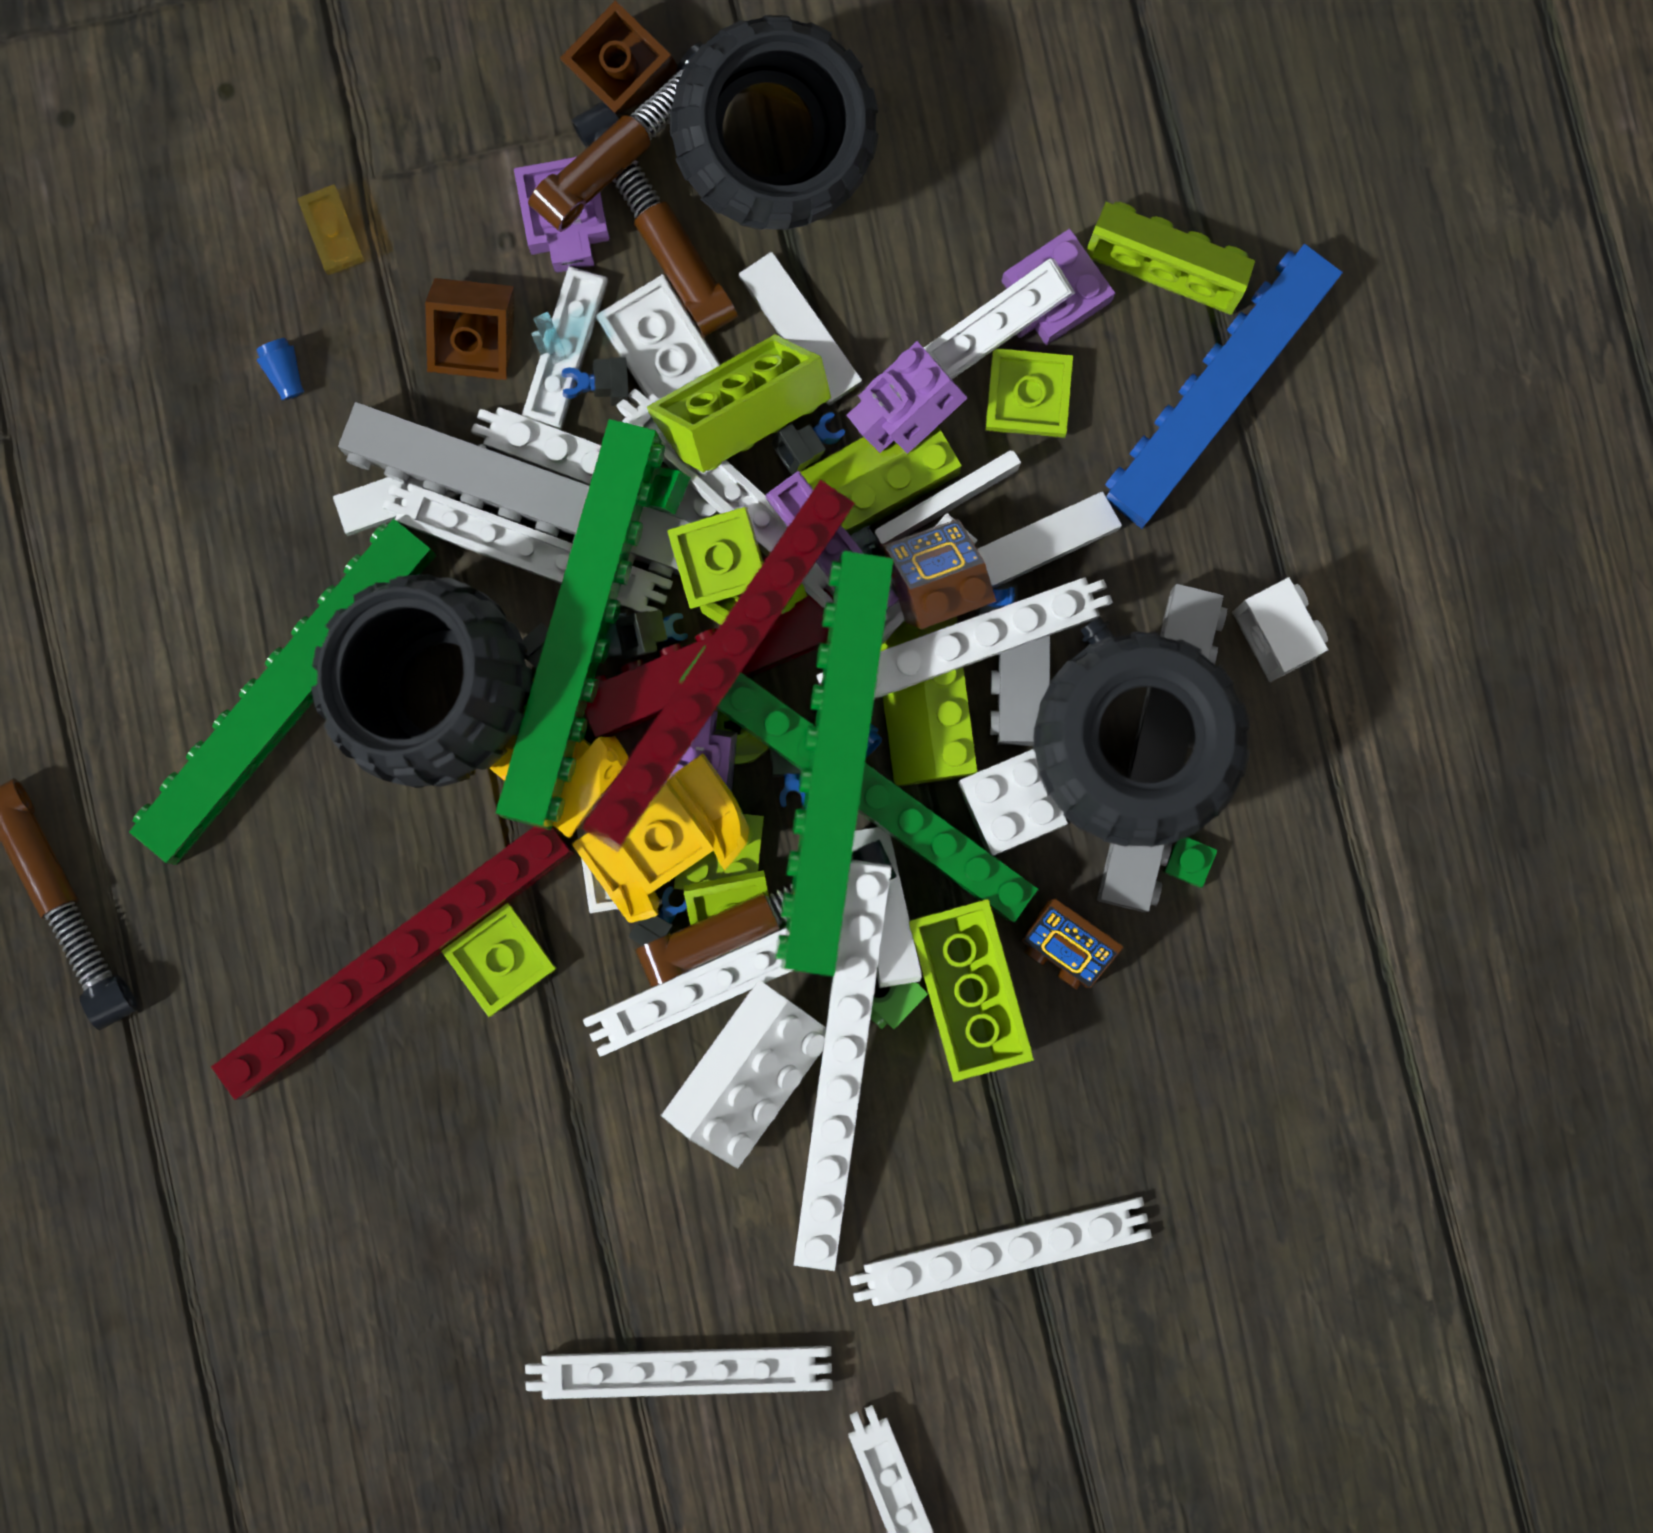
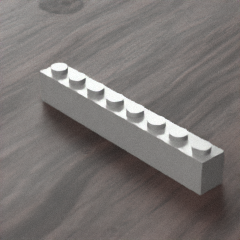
(1161, 748)

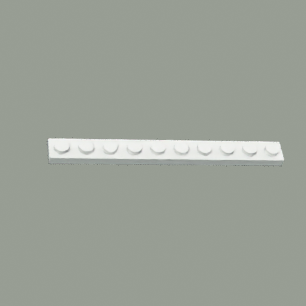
(842, 1065)

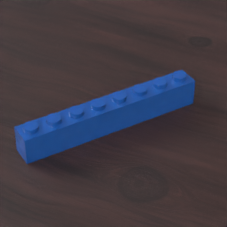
(1222, 386)

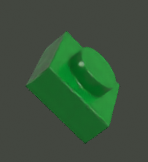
(668, 489)
(1190, 861)

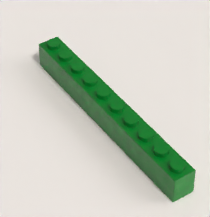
(580, 625)
(266, 706)
(836, 763)
(884, 804)

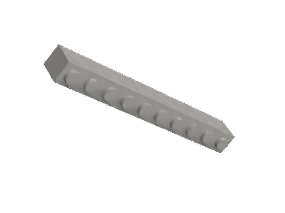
(489, 480)

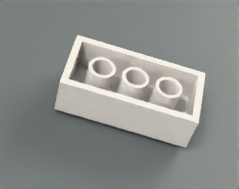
(747, 1075)

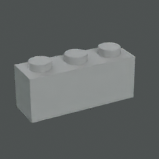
(1020, 686)

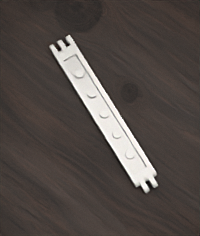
(562, 454)
(726, 491)
(507, 541)
(988, 635)
(687, 994)
(1001, 1252)
(680, 1372)
(888, 1475)

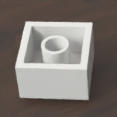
(1281, 629)
(1010, 804)

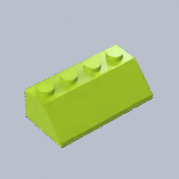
(1170, 257)
(741, 402)
(886, 479)
(929, 722)
(971, 990)

